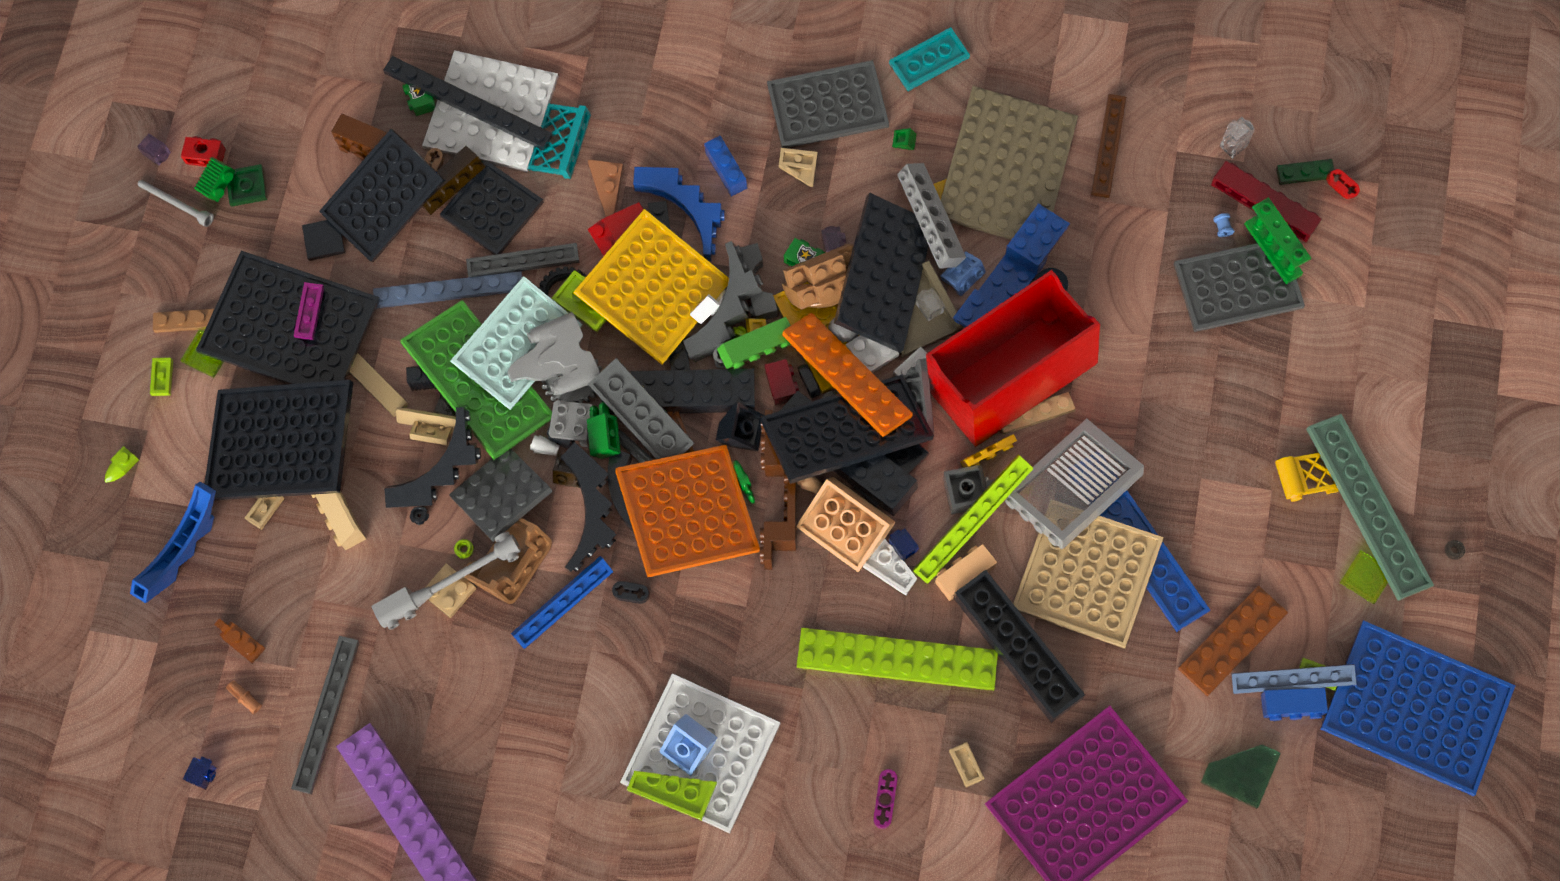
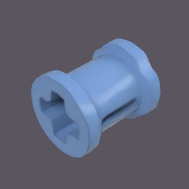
(1223, 225)

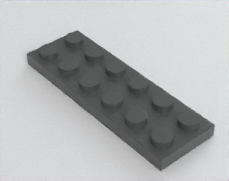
(640, 411)

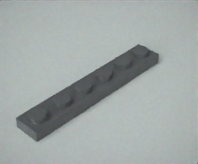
(523, 260)

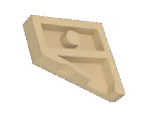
(799, 164)

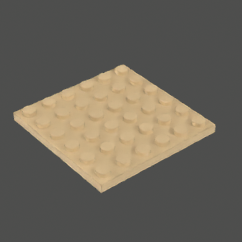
(1092, 581)

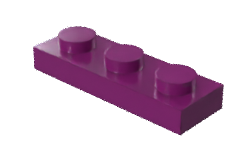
(308, 311)

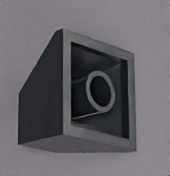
(740, 428)

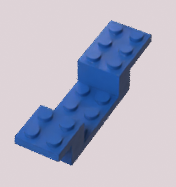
(1019, 267)

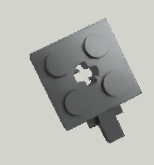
(957, 479)

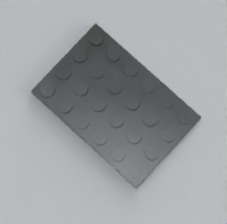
(827, 104)
(1234, 287)

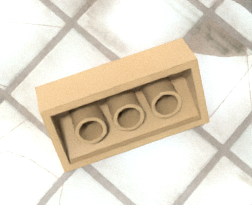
(340, 519)

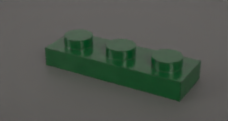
(1304, 171)

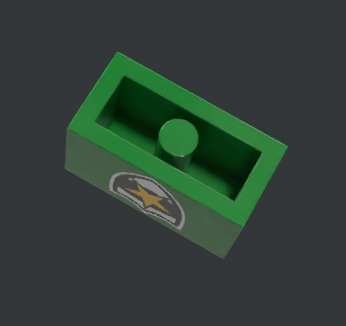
(419, 101)
(799, 252)

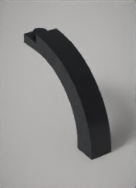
(618, 460)

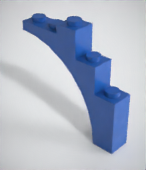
(669, 185)
(181, 546)

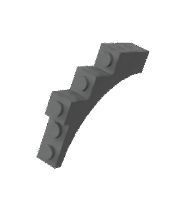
(741, 286)

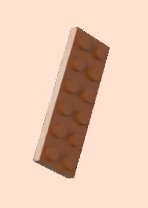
(1232, 640)

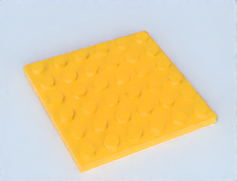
(651, 286)

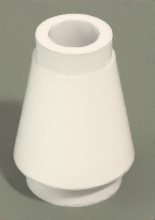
(544, 446)

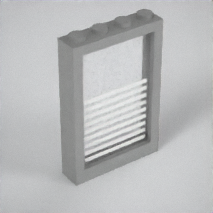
(1074, 484)

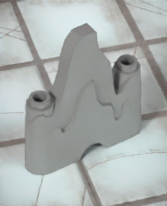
(556, 355)

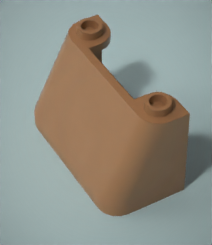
(508, 579)

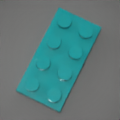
(929, 59)

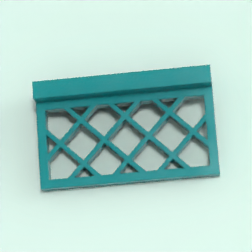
(573, 144)

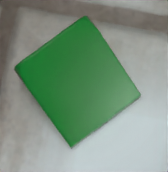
(904, 139)

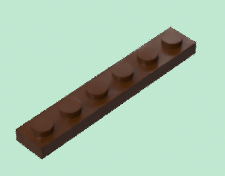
(1108, 146)

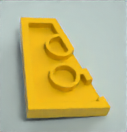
(989, 452)

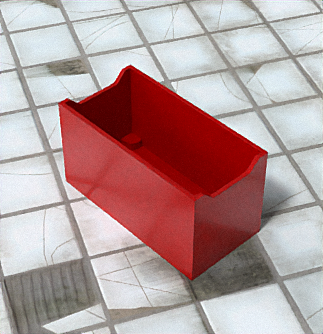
(1013, 358)

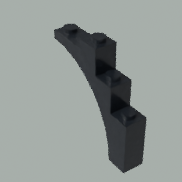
(459, 452)
(595, 531)

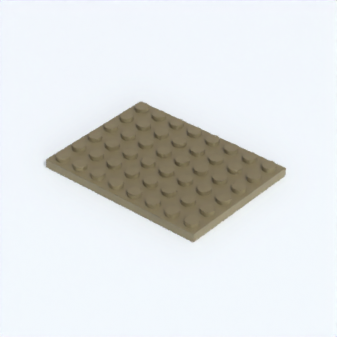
(1006, 162)

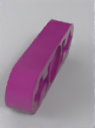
(877, 813)

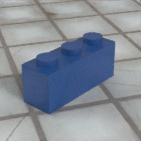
(725, 166)
(1294, 703)

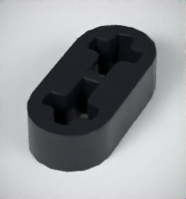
(808, 381)
(631, 587)

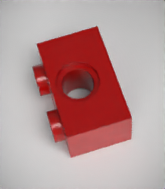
(195, 145)

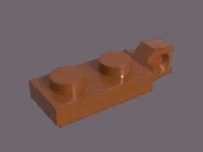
(240, 640)

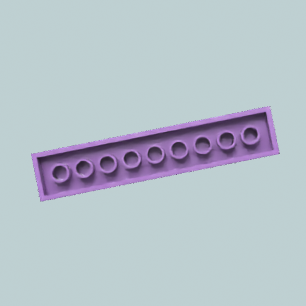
(403, 807)

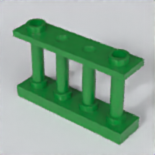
(1277, 241)

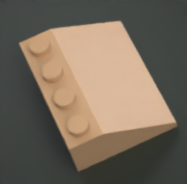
(845, 523)

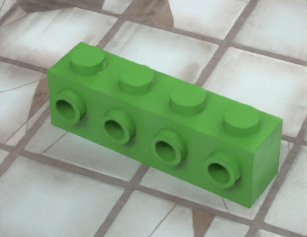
(754, 344)

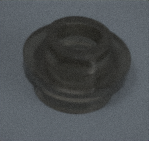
(1456, 544)

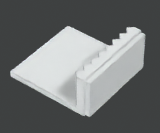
(707, 307)

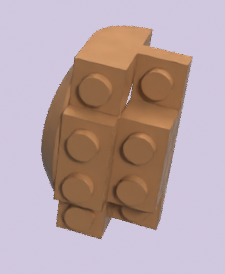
(826, 279)

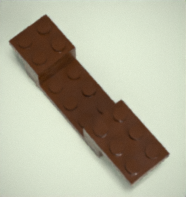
(777, 535)

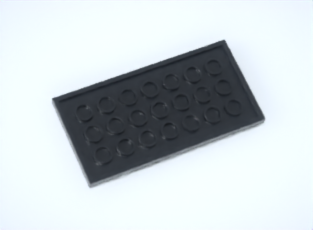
(883, 274)
(835, 435)

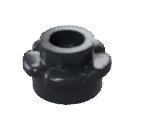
(414, 515)

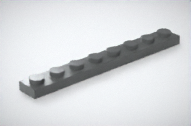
(325, 715)

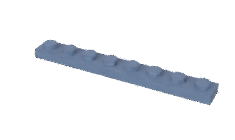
(447, 289)

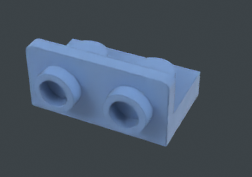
(964, 274)

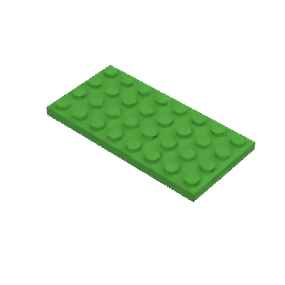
(490, 421)

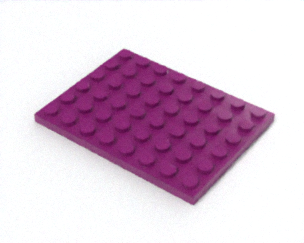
(1086, 801)

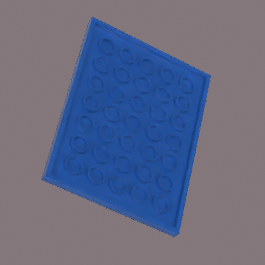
(1419, 708)

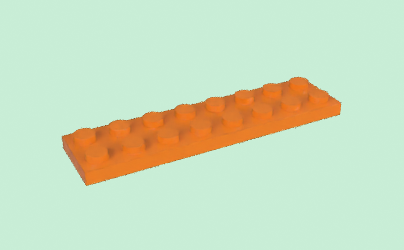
(847, 374)

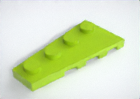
(677, 793)

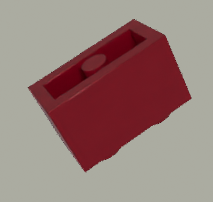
(780, 381)

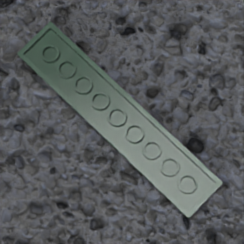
(1369, 507)

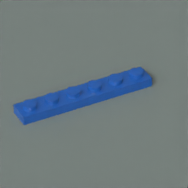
(562, 602)

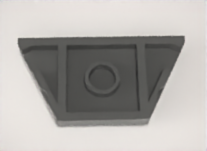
(919, 386)

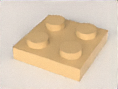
(454, 595)

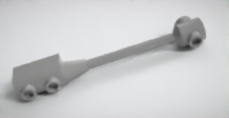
(405, 602)

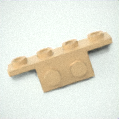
(427, 425)

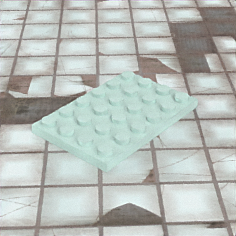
(505, 339)

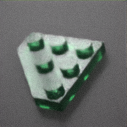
(1243, 774)

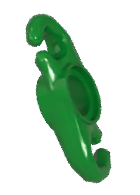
(744, 481)

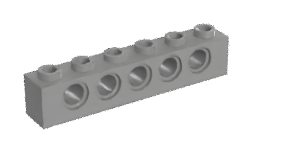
(931, 215)

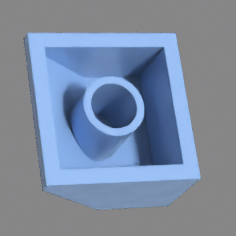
(688, 744)

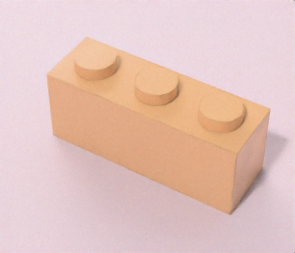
(965, 570)

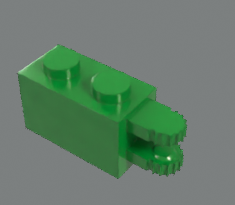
(602, 432)

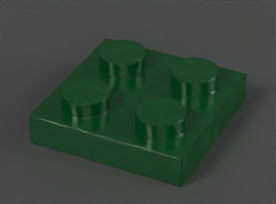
(247, 186)

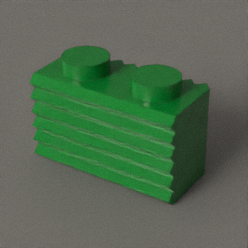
(214, 179)

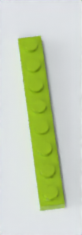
(973, 519)

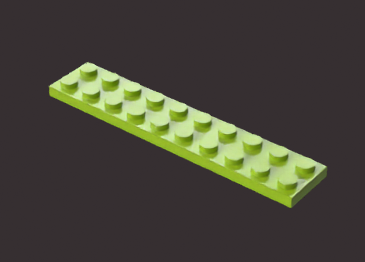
(897, 659)

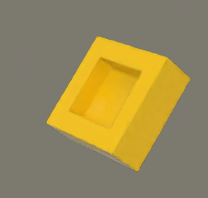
(753, 324)

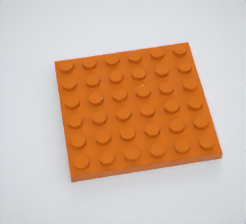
(687, 510)

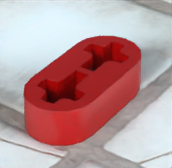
(1339, 186)

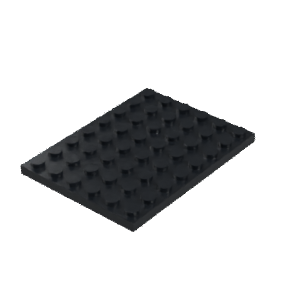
(259, 316)
(279, 440)

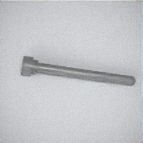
(204, 217)

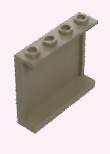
(924, 332)

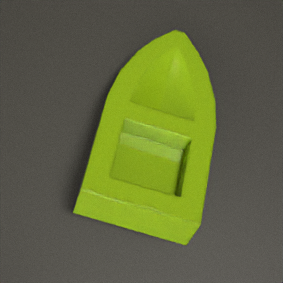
(120, 465)

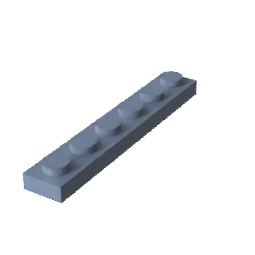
(1294, 678)

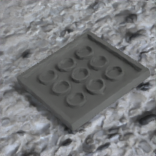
(500, 493)

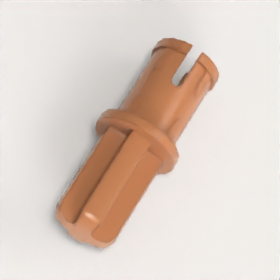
(243, 697)

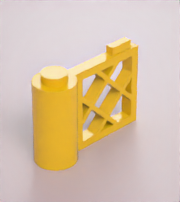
(1293, 477)

